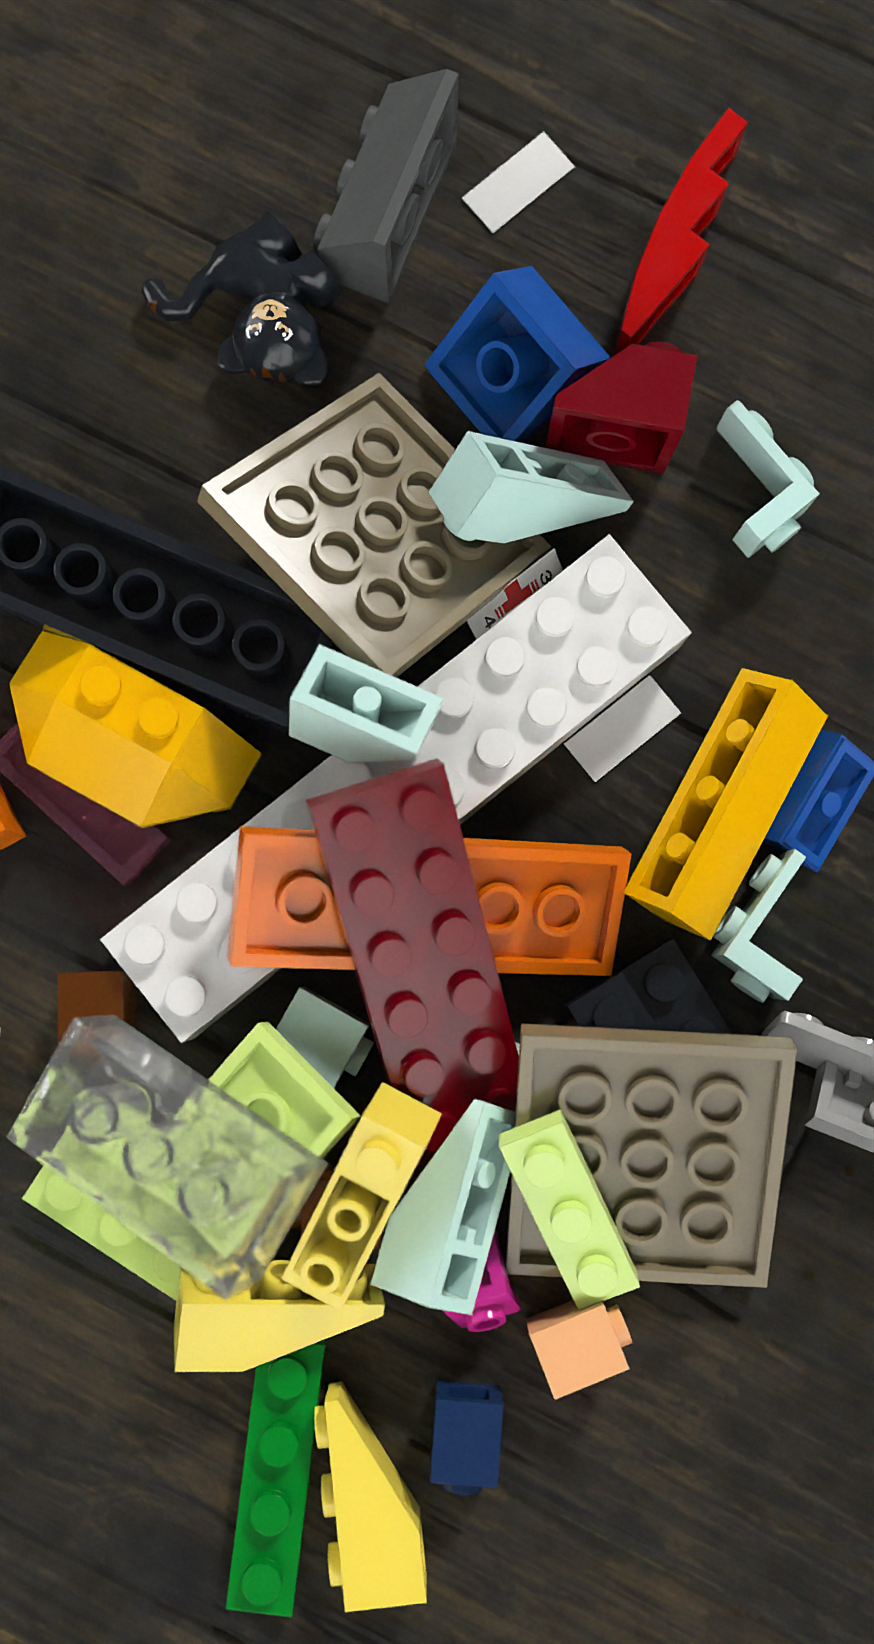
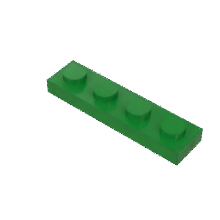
(275, 1483)

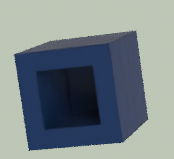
(466, 1436)

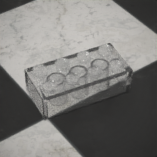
(167, 1153)

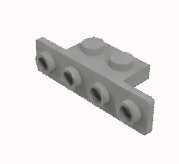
(843, 1080)

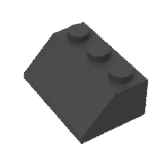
(390, 184)

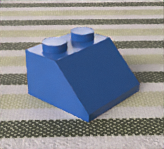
(513, 355)

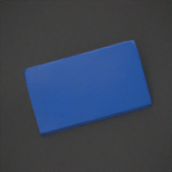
(821, 799)

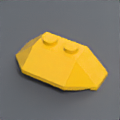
(124, 736)

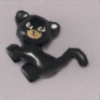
(274, 332)

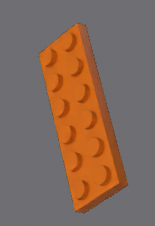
(540, 902)

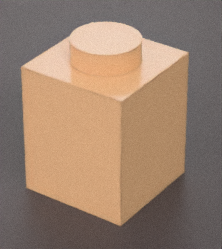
(579, 1345)

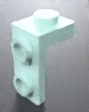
(783, 476)
(755, 970)

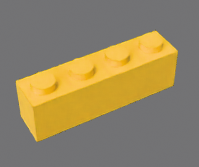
(726, 802)

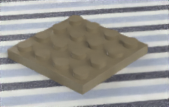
(355, 536)
(676, 1138)

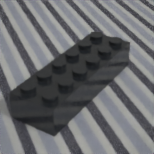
(152, 602)

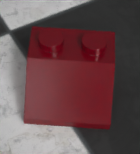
(627, 408)

